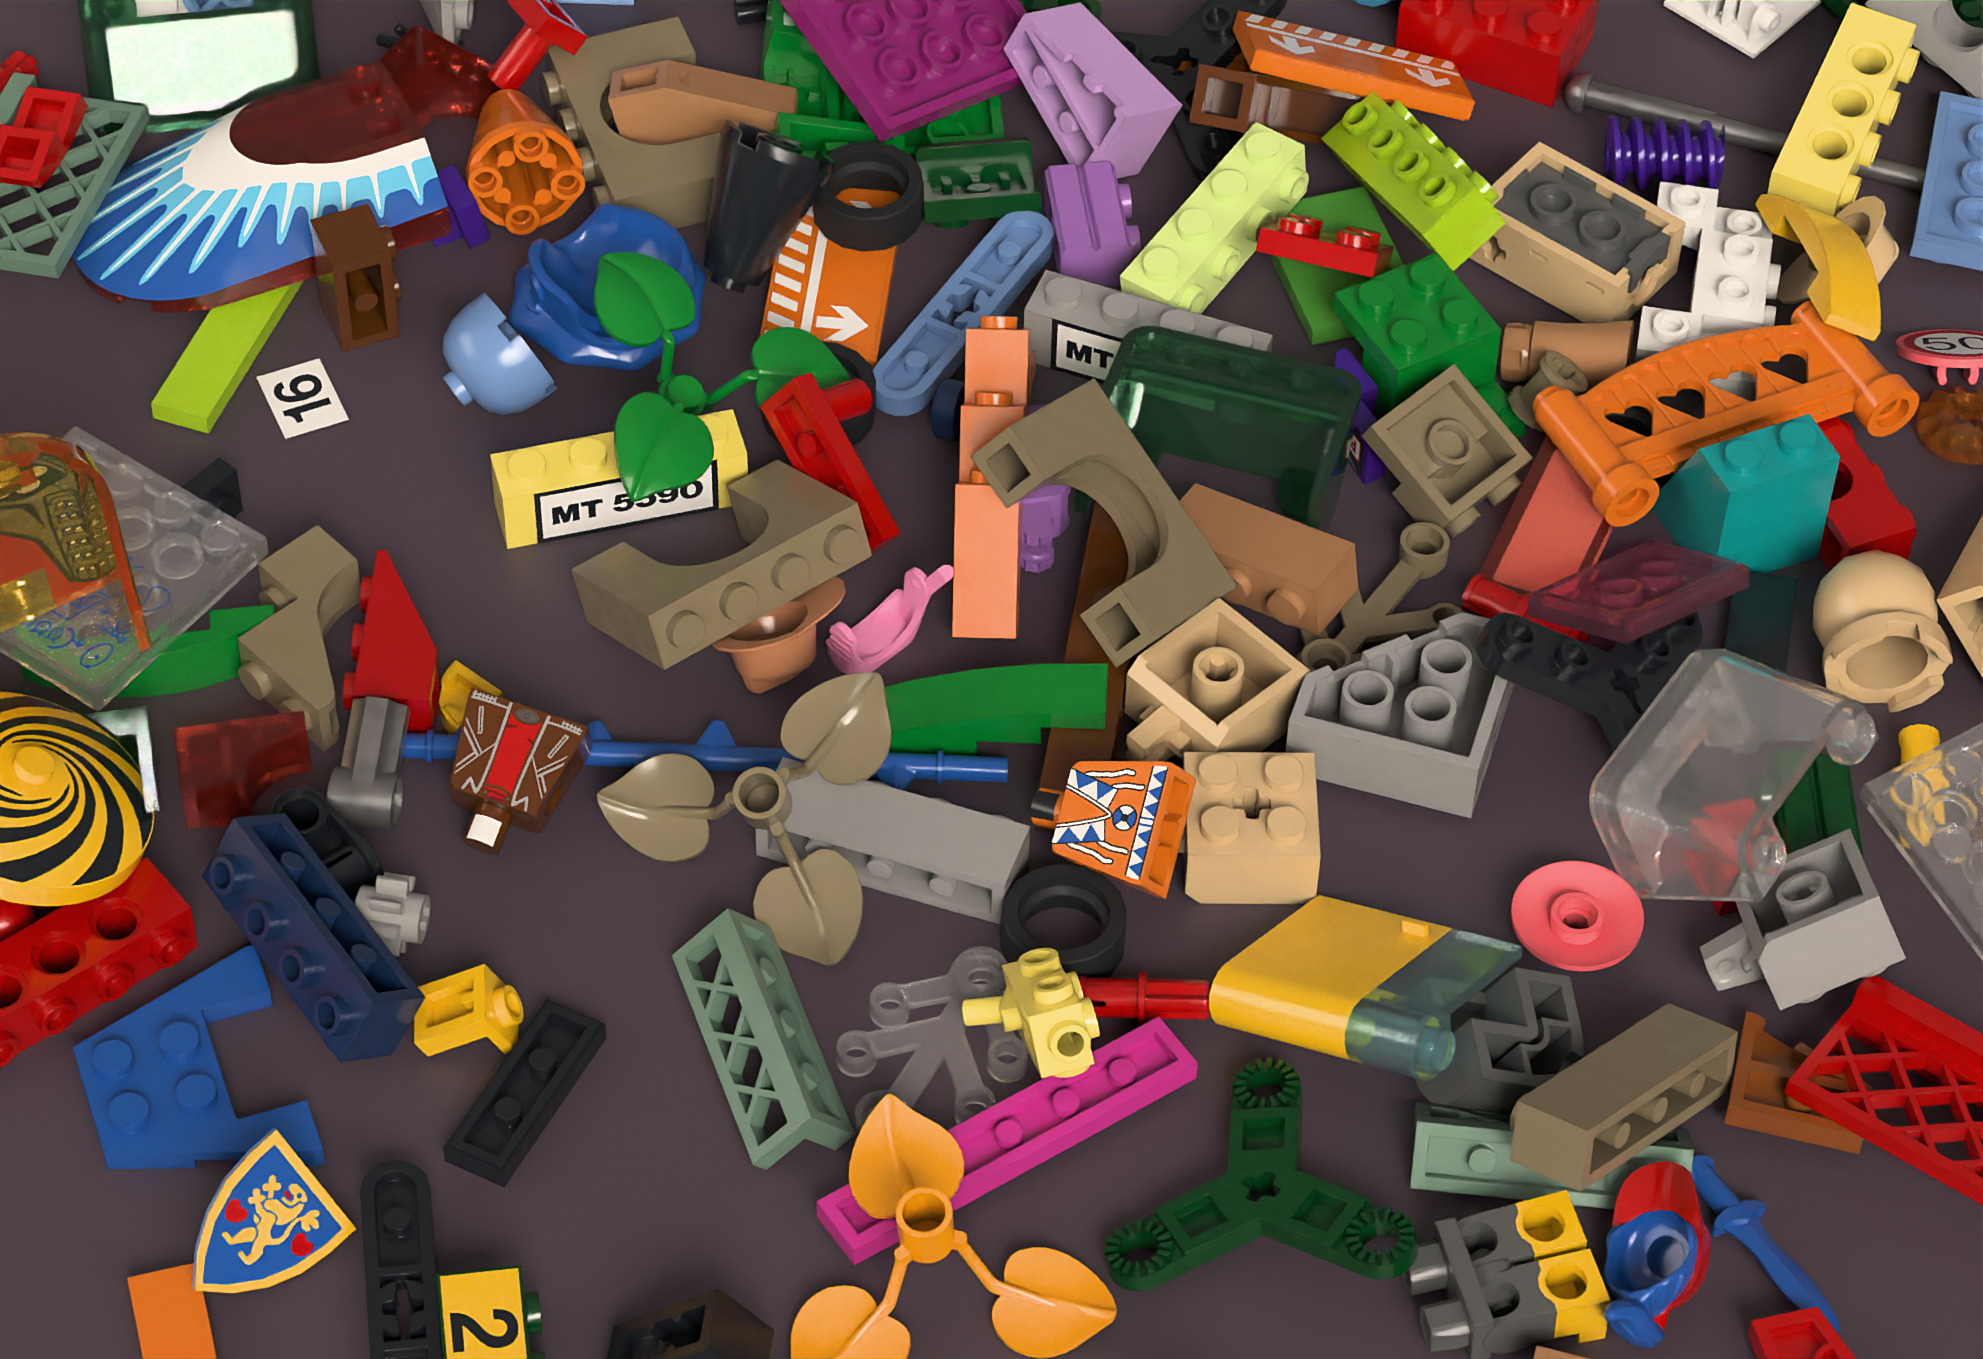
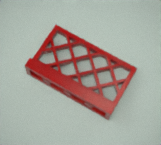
(1908, 1038)

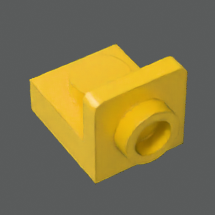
(467, 1009)

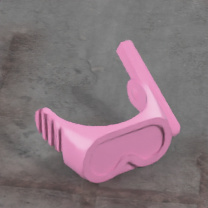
(888, 627)

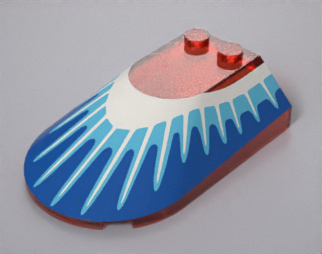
(236, 198)

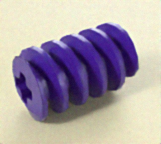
(1663, 153)

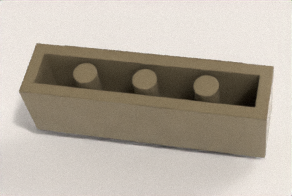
(1622, 1096)

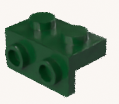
(977, 180)

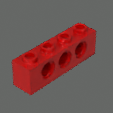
(89, 956)

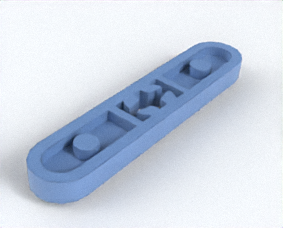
(988, 277)

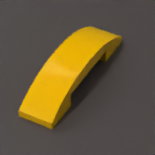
(1846, 281)

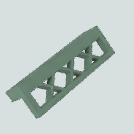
(773, 1014)
(1472, 1154)

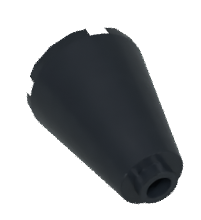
(757, 201)

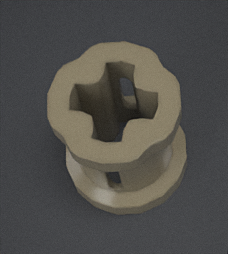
(1554, 370)

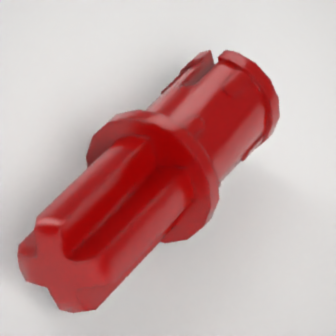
(1147, 997)

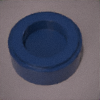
(947, 410)

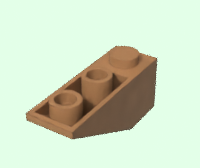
(684, 101)

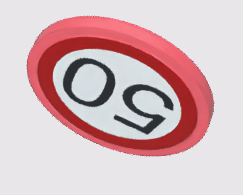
(1944, 350)

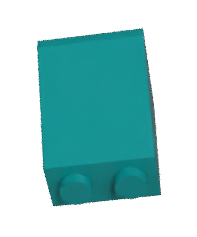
(1754, 496)

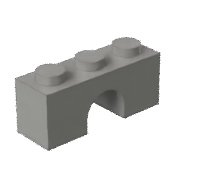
(1942, 38)

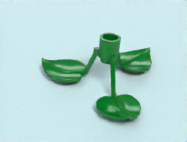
(658, 434)

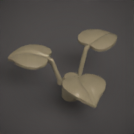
(815, 901)

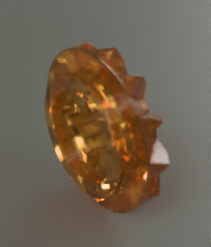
(1938, 429)

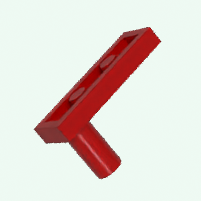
(544, 25)
(816, 444)

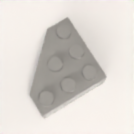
(1406, 718)

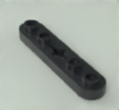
(399, 1257)

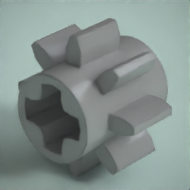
(395, 910)

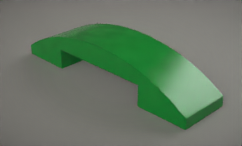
(194, 658)

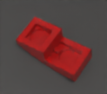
(39, 136)

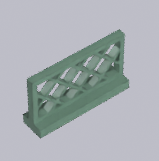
(88, 188)

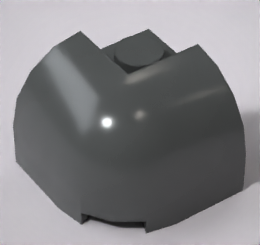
(1509, 1042)

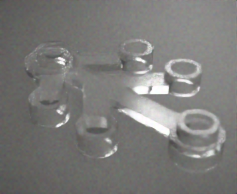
(935, 1037)

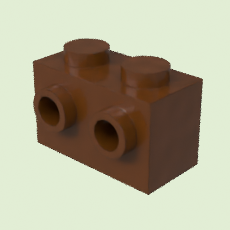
(356, 276)

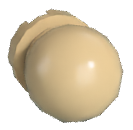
(1880, 631)

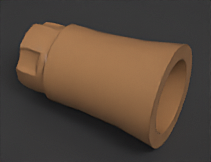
(1593, 347)

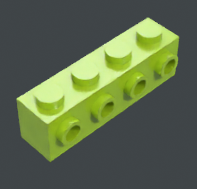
(1416, 178)

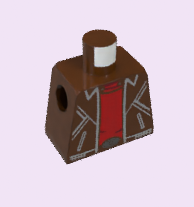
(513, 767)

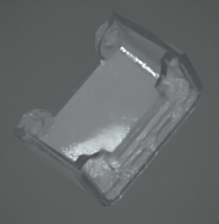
(1707, 770)

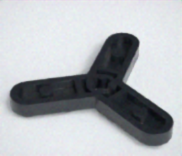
(1201, 40)
(1609, 684)

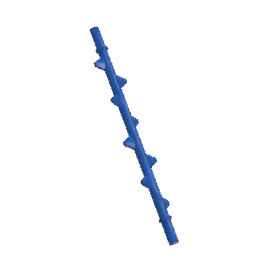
(719, 752)

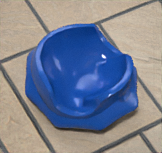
(558, 282)

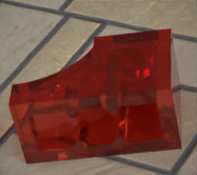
(438, 76)
(234, 762)

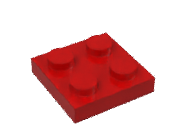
(1303, 240)

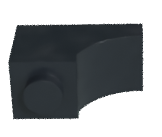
(694, 1329)

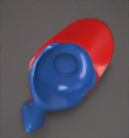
(1654, 1251)

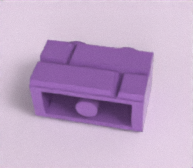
(1090, 222)

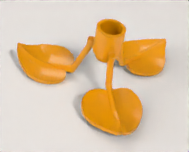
(910, 1172)

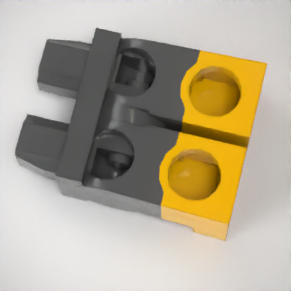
(1509, 1279)

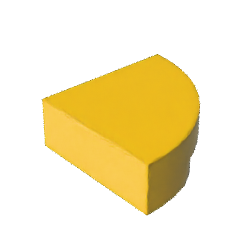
(455, 691)

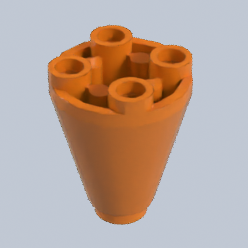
(522, 164)

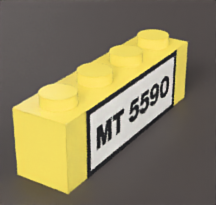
(578, 491)

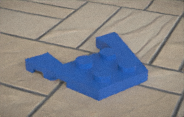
(160, 1085)

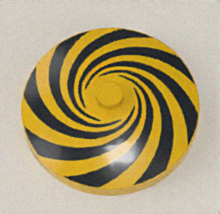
(66, 806)

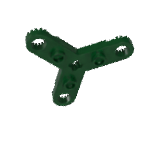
(1303, 1213)

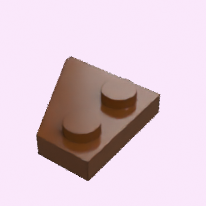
(1759, 1087)

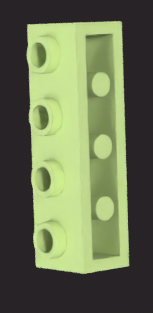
(1220, 222)

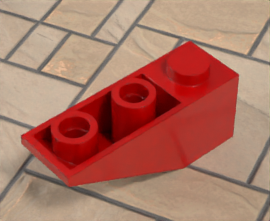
(393, 649)

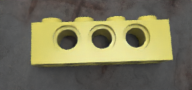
(1844, 111)

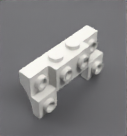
(1728, 280)

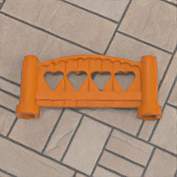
(1623, 463)

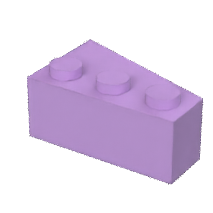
(1090, 88)

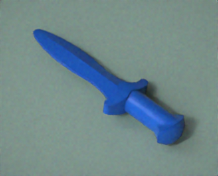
(1744, 1224)

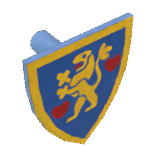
(266, 1222)

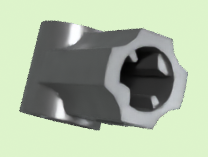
(369, 783)

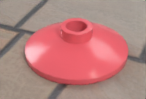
(1580, 897)

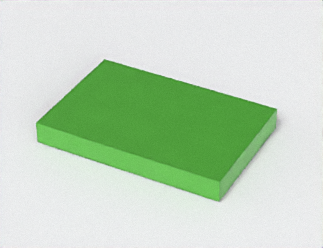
(1313, 286)

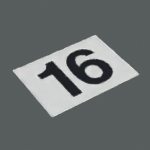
(302, 398)

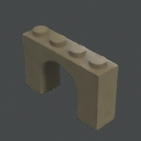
(659, 179)
(1090, 448)
(668, 612)

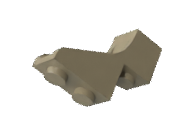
(286, 655)

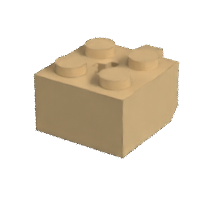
(1210, 689)
(1251, 828)

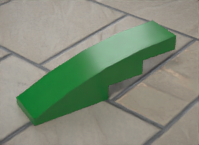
(995, 706)

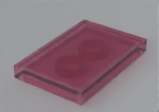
(1638, 591)

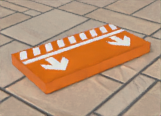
(1352, 65)
(833, 289)

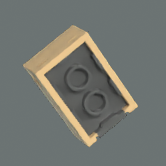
(1580, 238)

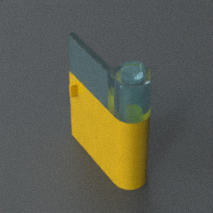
(1359, 985)

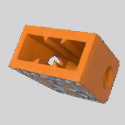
(1120, 819)

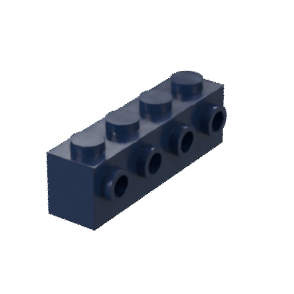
(313, 937)

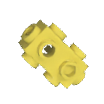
(1045, 1010)

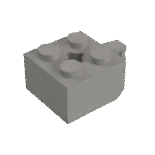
(1811, 928)

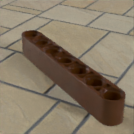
(1102, 572)

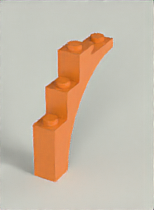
(986, 533)

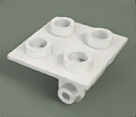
(1744, 23)

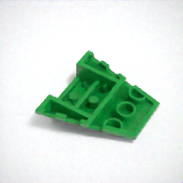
(827, 115)

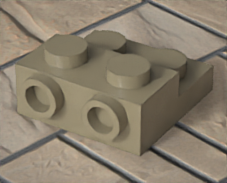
(1448, 453)

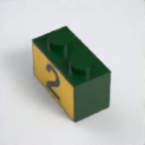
(487, 1314)

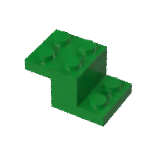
(1417, 327)

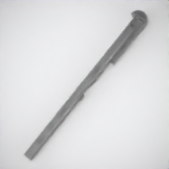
(1585, 92)

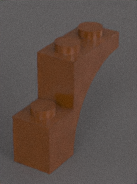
(1292, 108)

